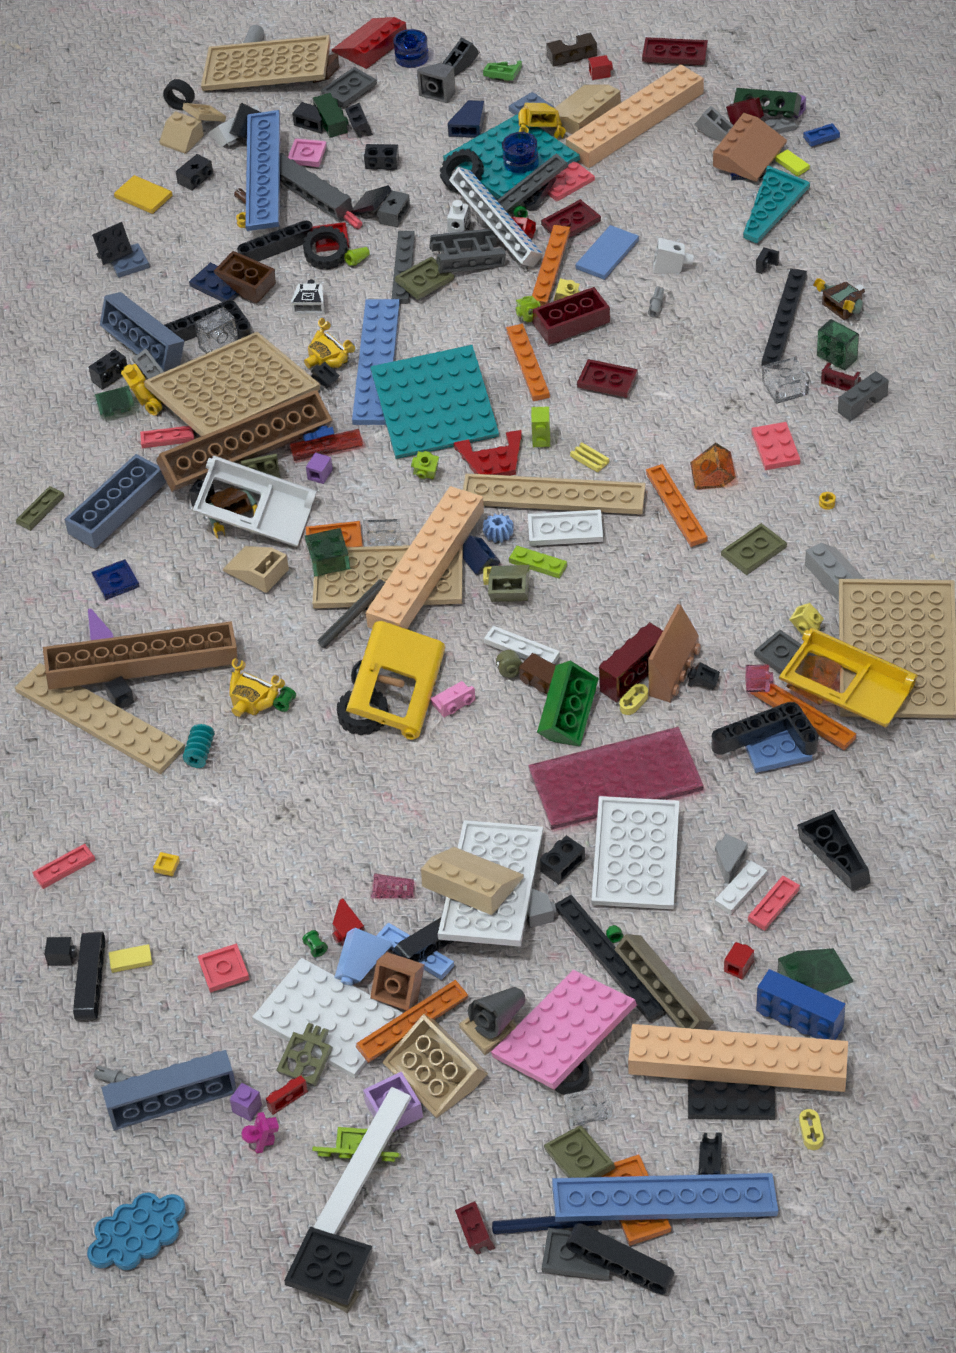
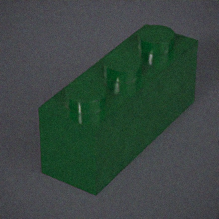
(331, 115)

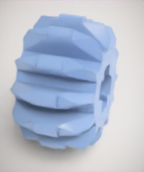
(498, 528)

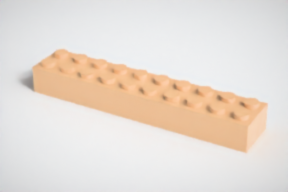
(635, 115)
(426, 559)
(738, 1057)

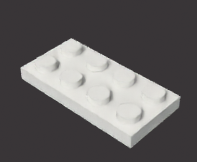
(565, 527)

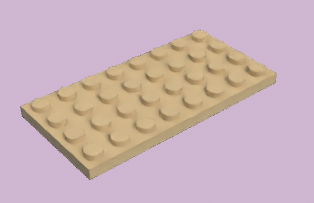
(266, 63)
(375, 563)

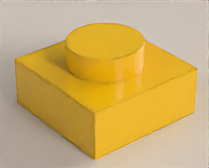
(166, 864)

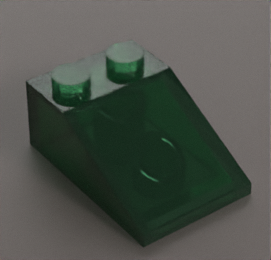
(816, 969)

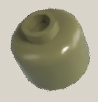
(508, 662)

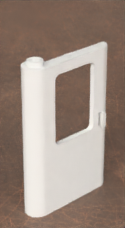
(281, 508)

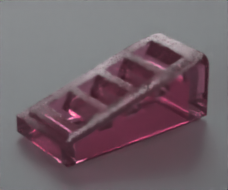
(392, 881)

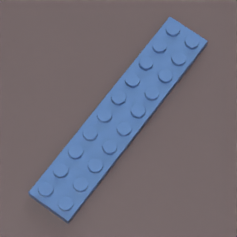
(263, 170)
(376, 348)
(664, 1197)

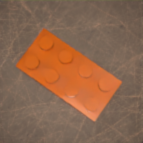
(638, 1230)

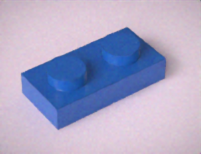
(821, 134)

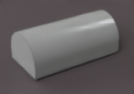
(254, 34)

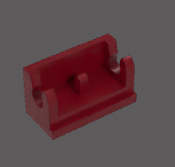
(839, 379)
(474, 1227)

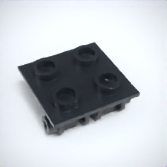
(112, 243)

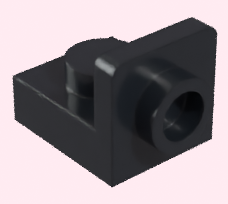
(765, 258)
(324, 374)
(703, 675)

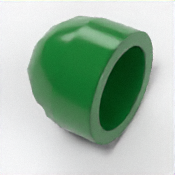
(524, 213)
(614, 934)

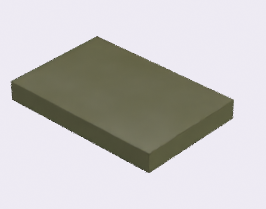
(423, 278)
(754, 549)
(579, 1155)

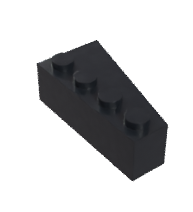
(835, 848)

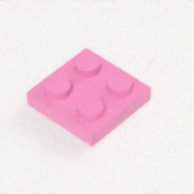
(307, 152)

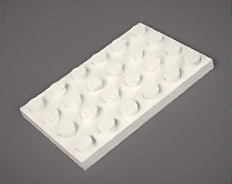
(635, 852)
(320, 999)

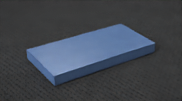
(607, 252)

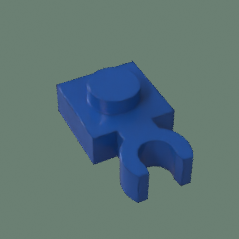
(321, 432)

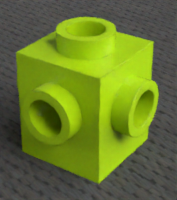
(525, 307)
(425, 465)

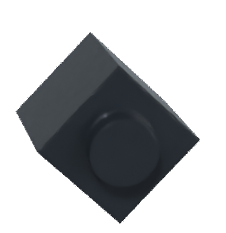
(119, 692)
(60, 951)

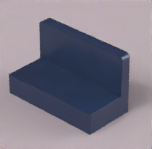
(478, 554)

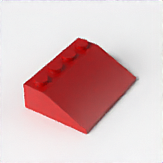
(370, 41)

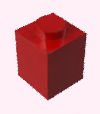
(600, 67)
(739, 960)

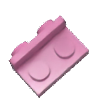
(453, 698)

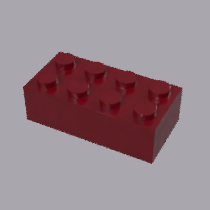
(571, 315)
(629, 663)

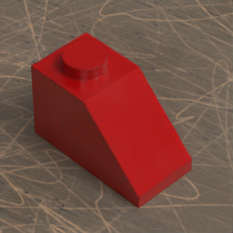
(344, 921)

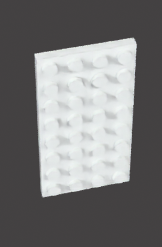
(511, 847)

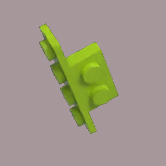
(348, 1142)

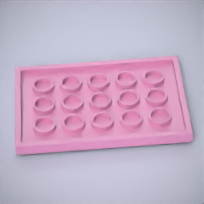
(563, 1029)

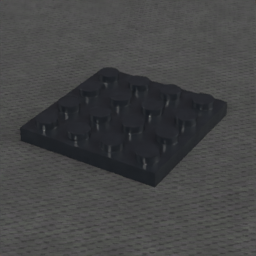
(730, 1101)

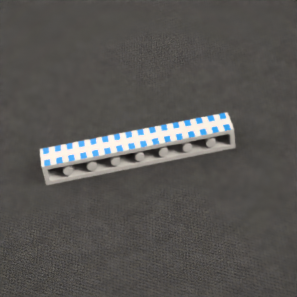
(496, 217)

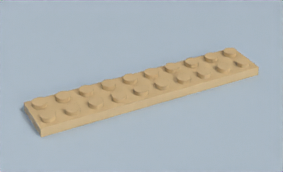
(557, 493)
(103, 721)

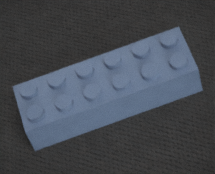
(140, 330)
(114, 501)
(169, 1089)

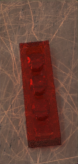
(326, 444)

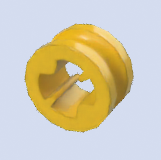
(241, 220)
(153, 406)
(827, 505)

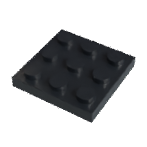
(328, 1265)

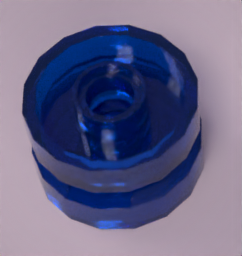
(411, 48)
(520, 152)

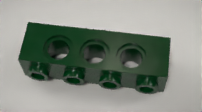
(791, 99)

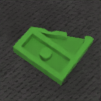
(502, 70)

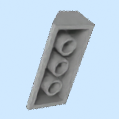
(829, 566)

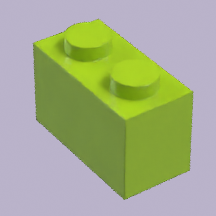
(540, 426)

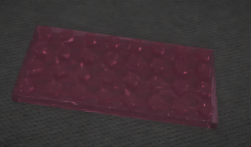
(638, 767)

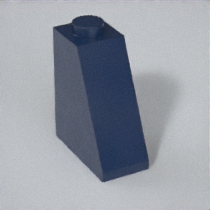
(468, 120)

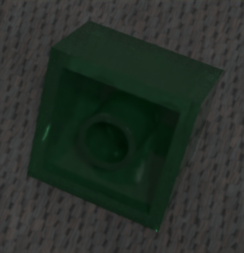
(114, 400)

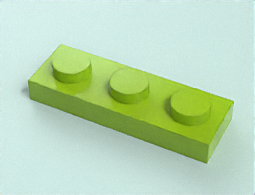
(538, 561)

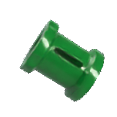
(284, 699)
(314, 943)

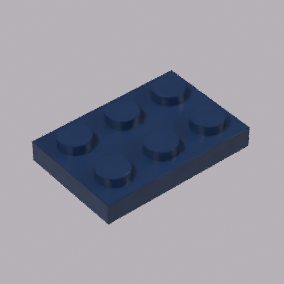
(212, 285)

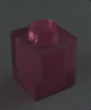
(758, 678)

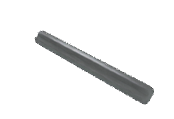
(350, 614)

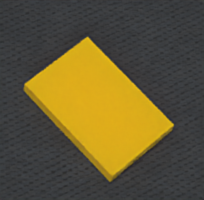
(143, 194)

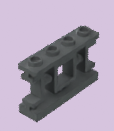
(454, 260)

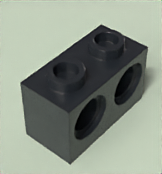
(381, 156)
(107, 369)
(558, 863)

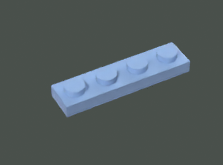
(435, 964)

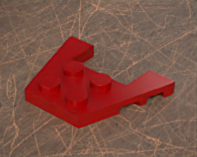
(493, 461)

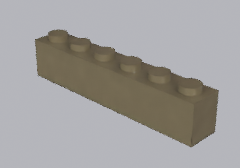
(662, 983)

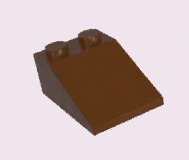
(246, 276)

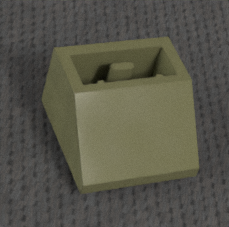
(265, 464)
(509, 583)

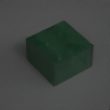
(837, 344)
(327, 552)

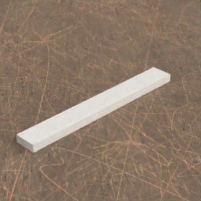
(363, 1161)

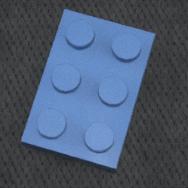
(775, 752)

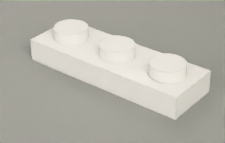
(740, 887)

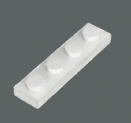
(524, 647)

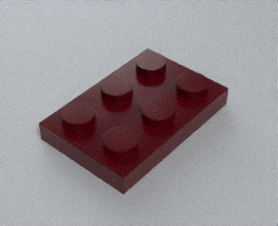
(576, 216)
(607, 378)

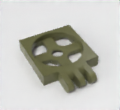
(311, 1039)

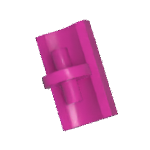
(261, 1132)

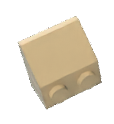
(181, 132)

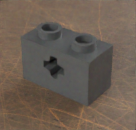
(393, 208)

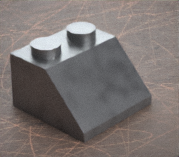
(436, 82)

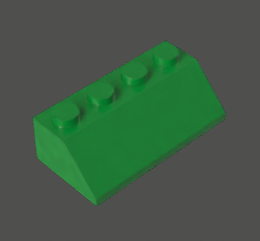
(568, 704)

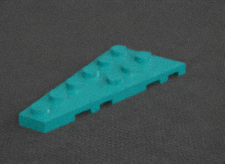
(773, 200)

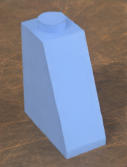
(359, 955)

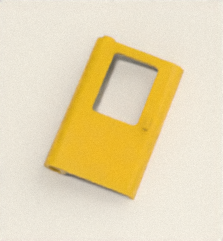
(406, 655)
(875, 690)

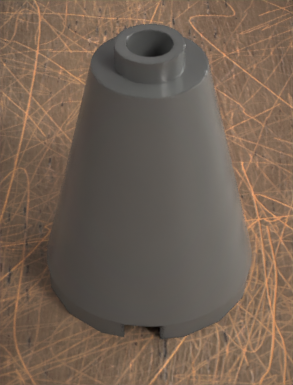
(495, 1011)

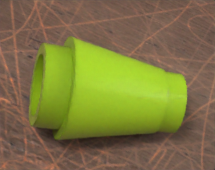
(355, 256)

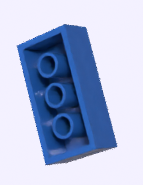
(800, 1006)

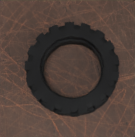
(456, 159)
(320, 234)
(360, 726)

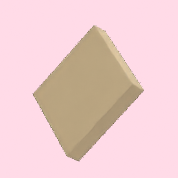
(204, 112)
(484, 1044)

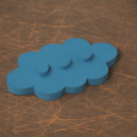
(136, 1231)

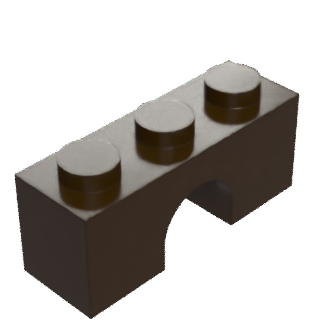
(560, 54)

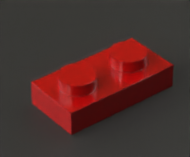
(287, 1094)

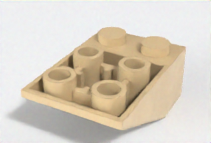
(258, 566)

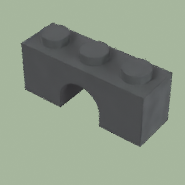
(872, 388)

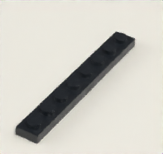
(784, 316)
(604, 952)

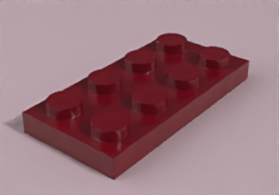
(674, 51)

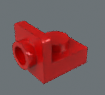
(526, 225)

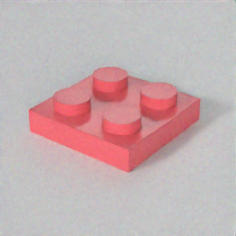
(223, 968)

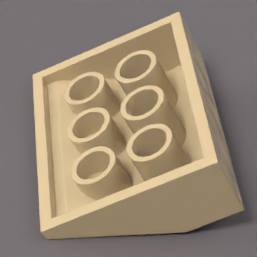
(587, 105)
(469, 879)
(434, 1066)

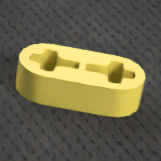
(630, 697)
(806, 1130)

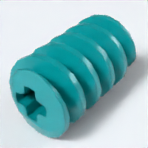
(198, 745)

